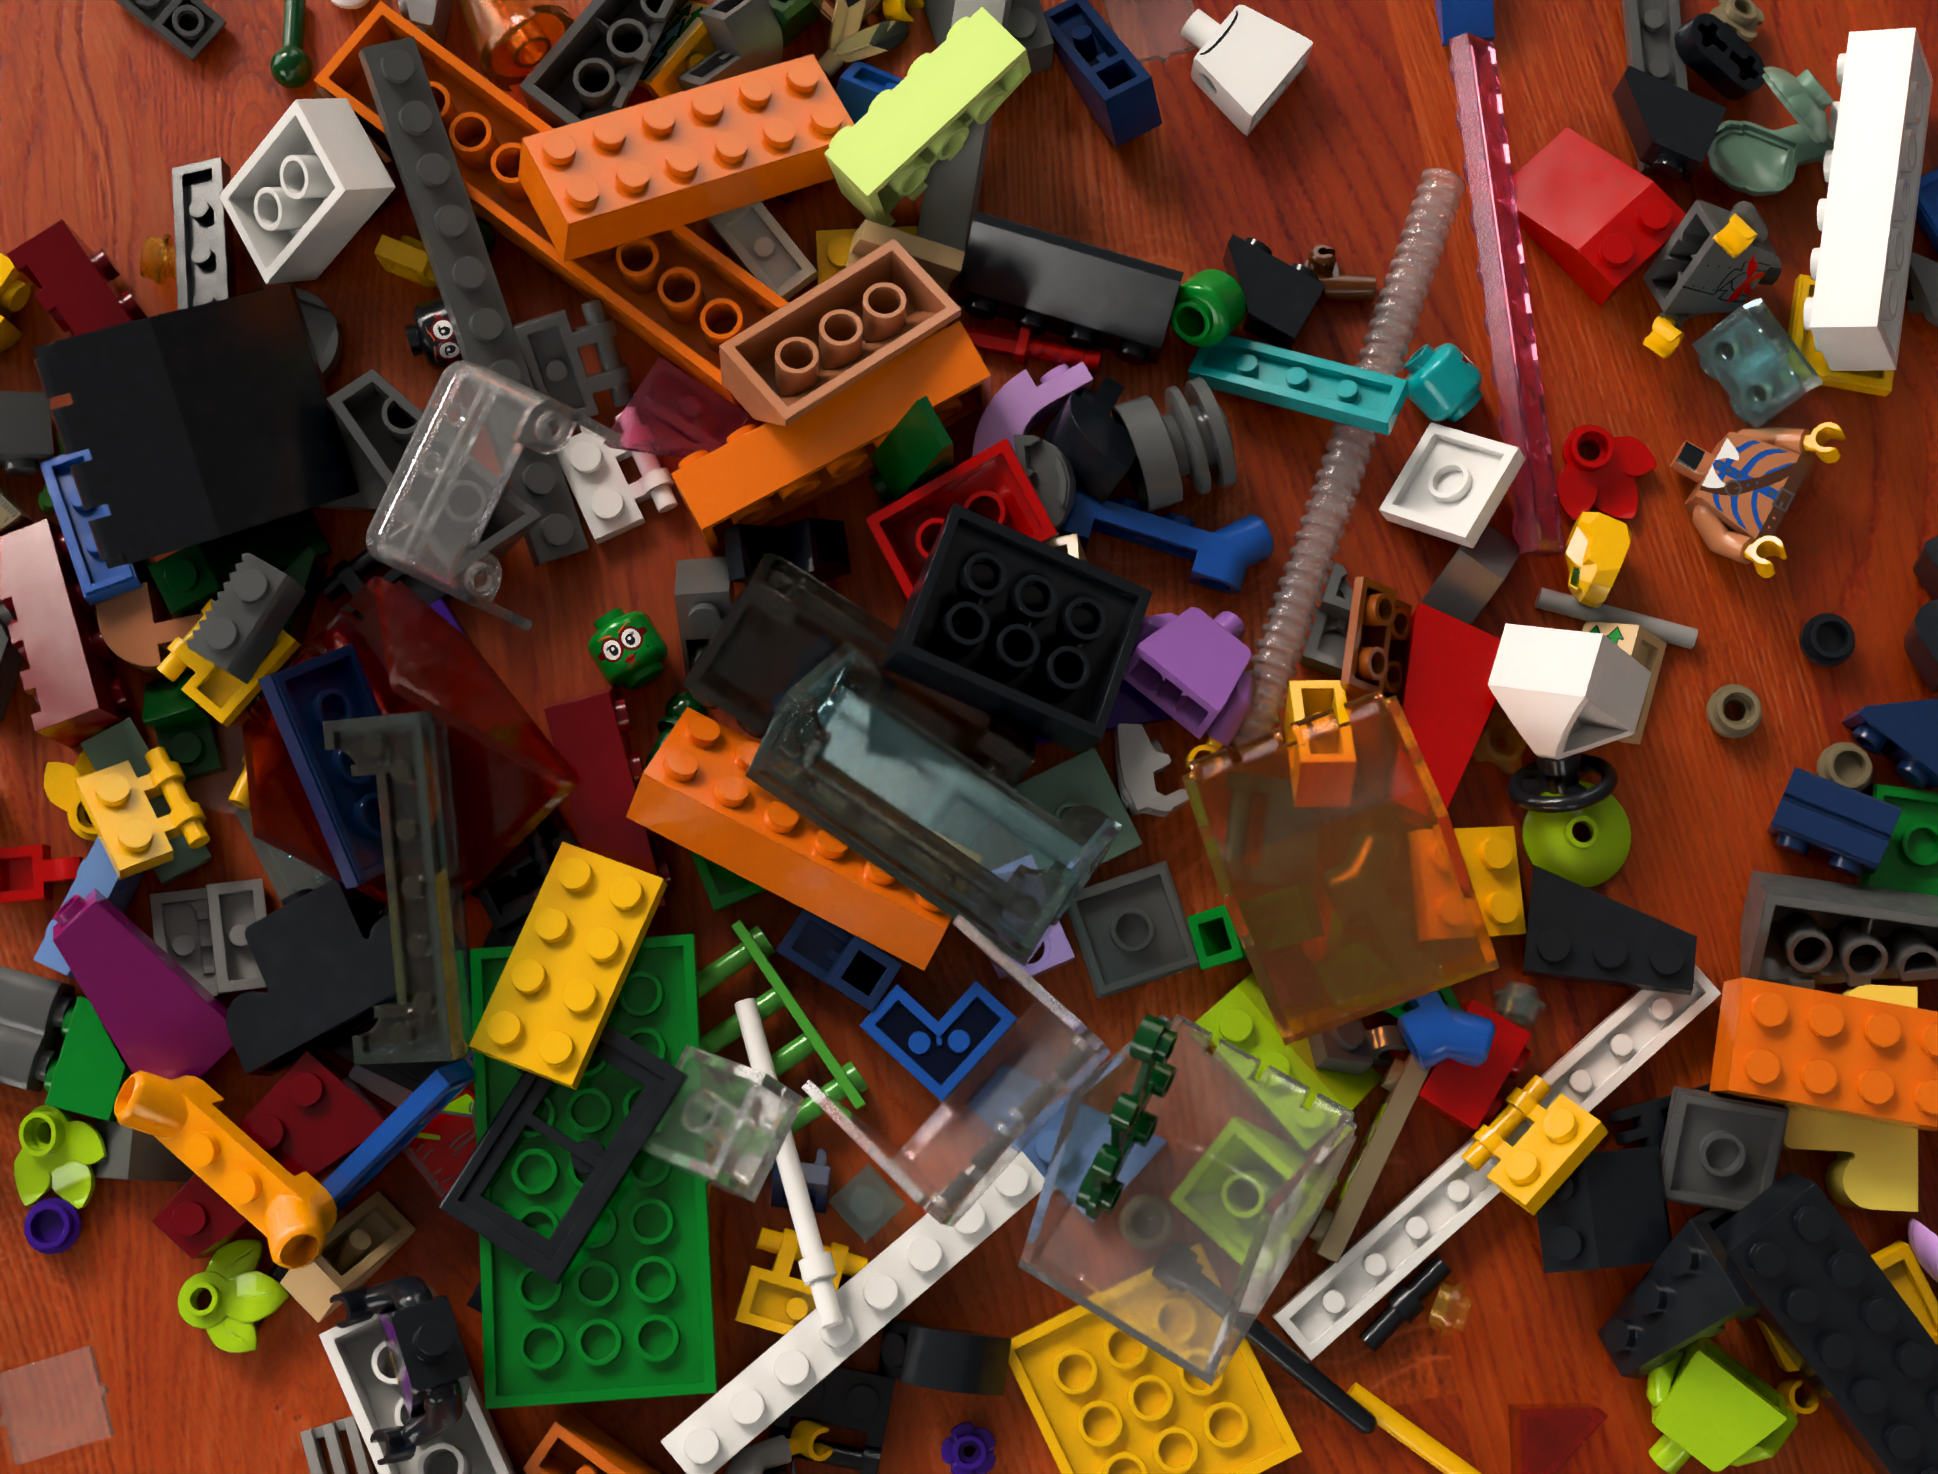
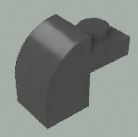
(744, 38)

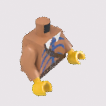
(1749, 487)

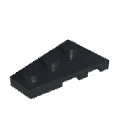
(1601, 941)
(1677, 1301)

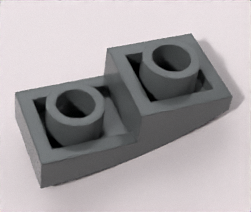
(180, 23)

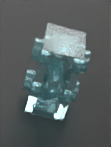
(1756, 364)

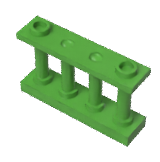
(756, 947)

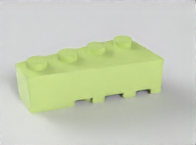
(926, 115)

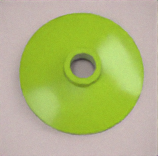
(1552, 846)

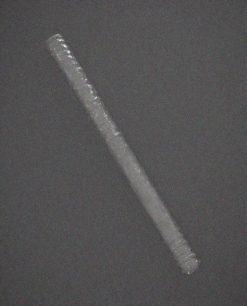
(1348, 452)

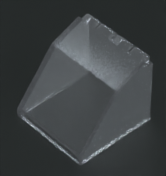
(992, 1109)
(1202, 1208)

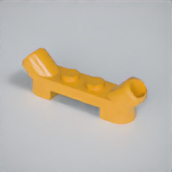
(186, 1119)

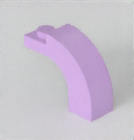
(1023, 406)

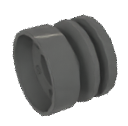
(1185, 441)

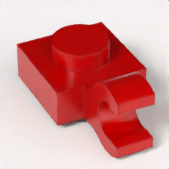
(30, 872)

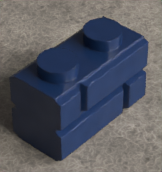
(1834, 823)

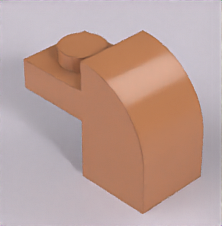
(138, 627)

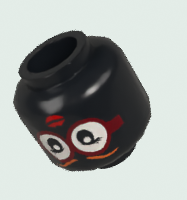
(433, 335)

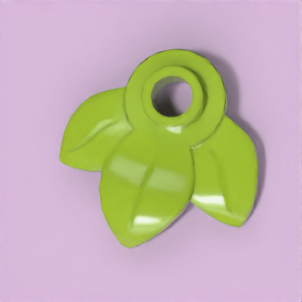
(58, 1160)
(237, 1294)

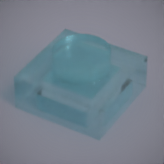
(867, 1202)

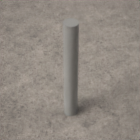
(1569, 606)

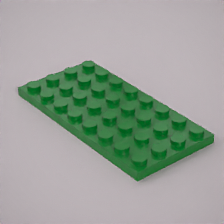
(640, 1292)

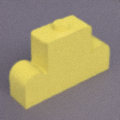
(1874, 1159)

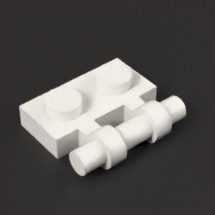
(602, 489)

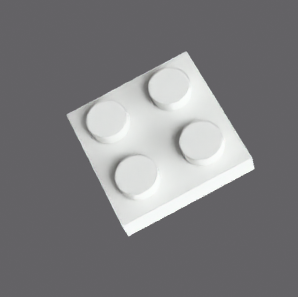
(1452, 484)

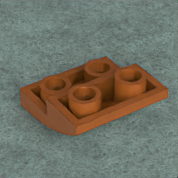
(1375, 640)

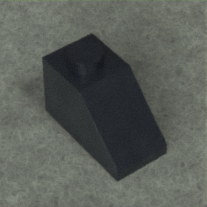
(1666, 123)

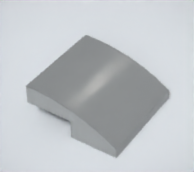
(207, 933)

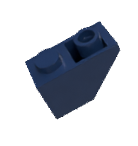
(1903, 734)

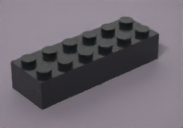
(1840, 1323)

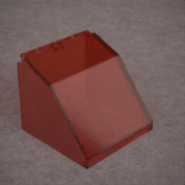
(418, 662)

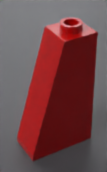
(1446, 691)

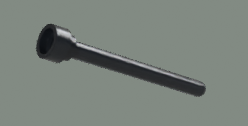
(1311, 1378)

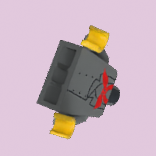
(1708, 268)

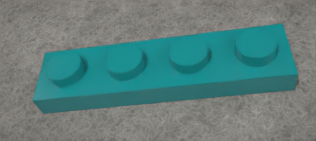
(1302, 383)

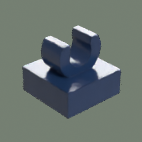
(817, 1181)

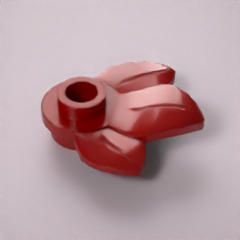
(1606, 481)

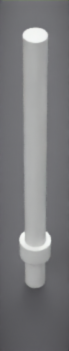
(817, 1265)

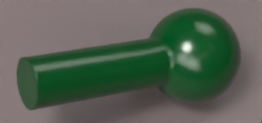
(291, 64)

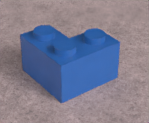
(940, 1051)

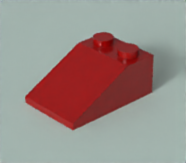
(1593, 213)
(986, 484)

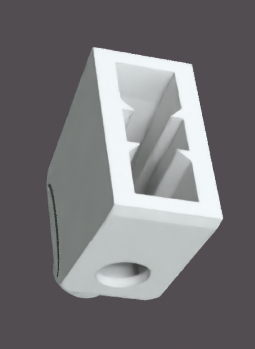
(1244, 62)

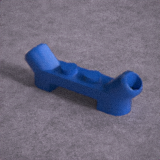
(1218, 556)
(1444, 1032)

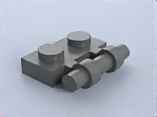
(556, 363)

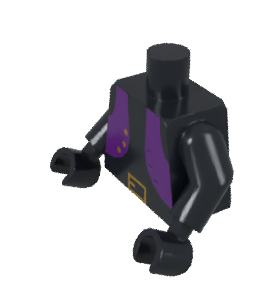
(424, 1357)

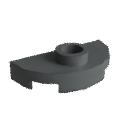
(1049, 474)

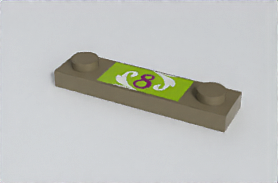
(1334, 1226)

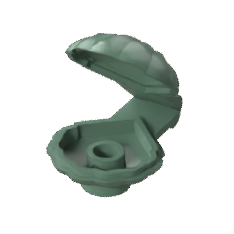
(1765, 160)

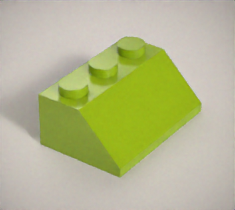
(1247, 1023)

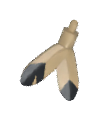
(850, 44)

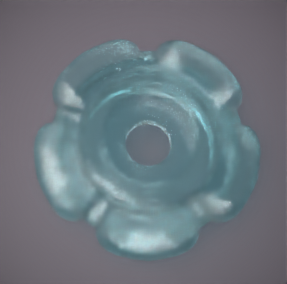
(1518, 1003)

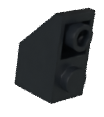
(1276, 293)

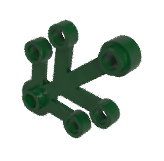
(1128, 1118)

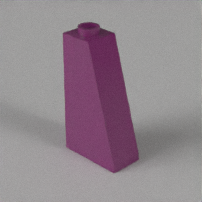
(141, 994)

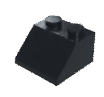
(1607, 1213)

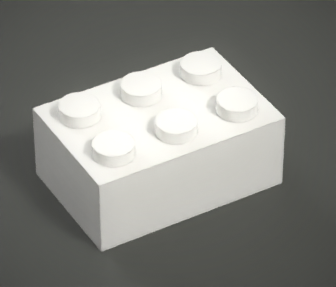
(306, 190)

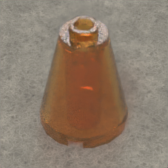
(513, 35)

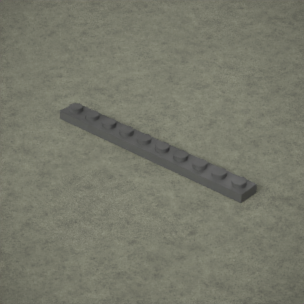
(464, 270)

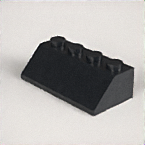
(1067, 289)

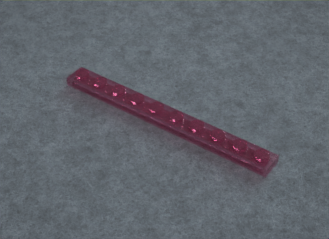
(1506, 293)

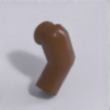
(1339, 284)

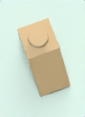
(351, 1255)

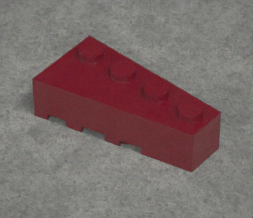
(75, 281)

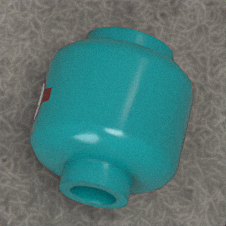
(1443, 382)

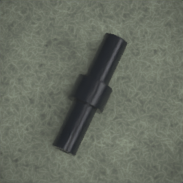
(1405, 1304)

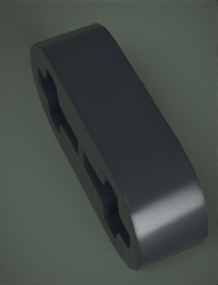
(1719, 56)

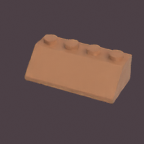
(834, 335)

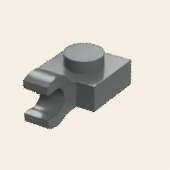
(1353, 1048)

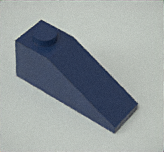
(1103, 71)

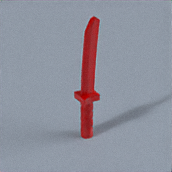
(1025, 345)

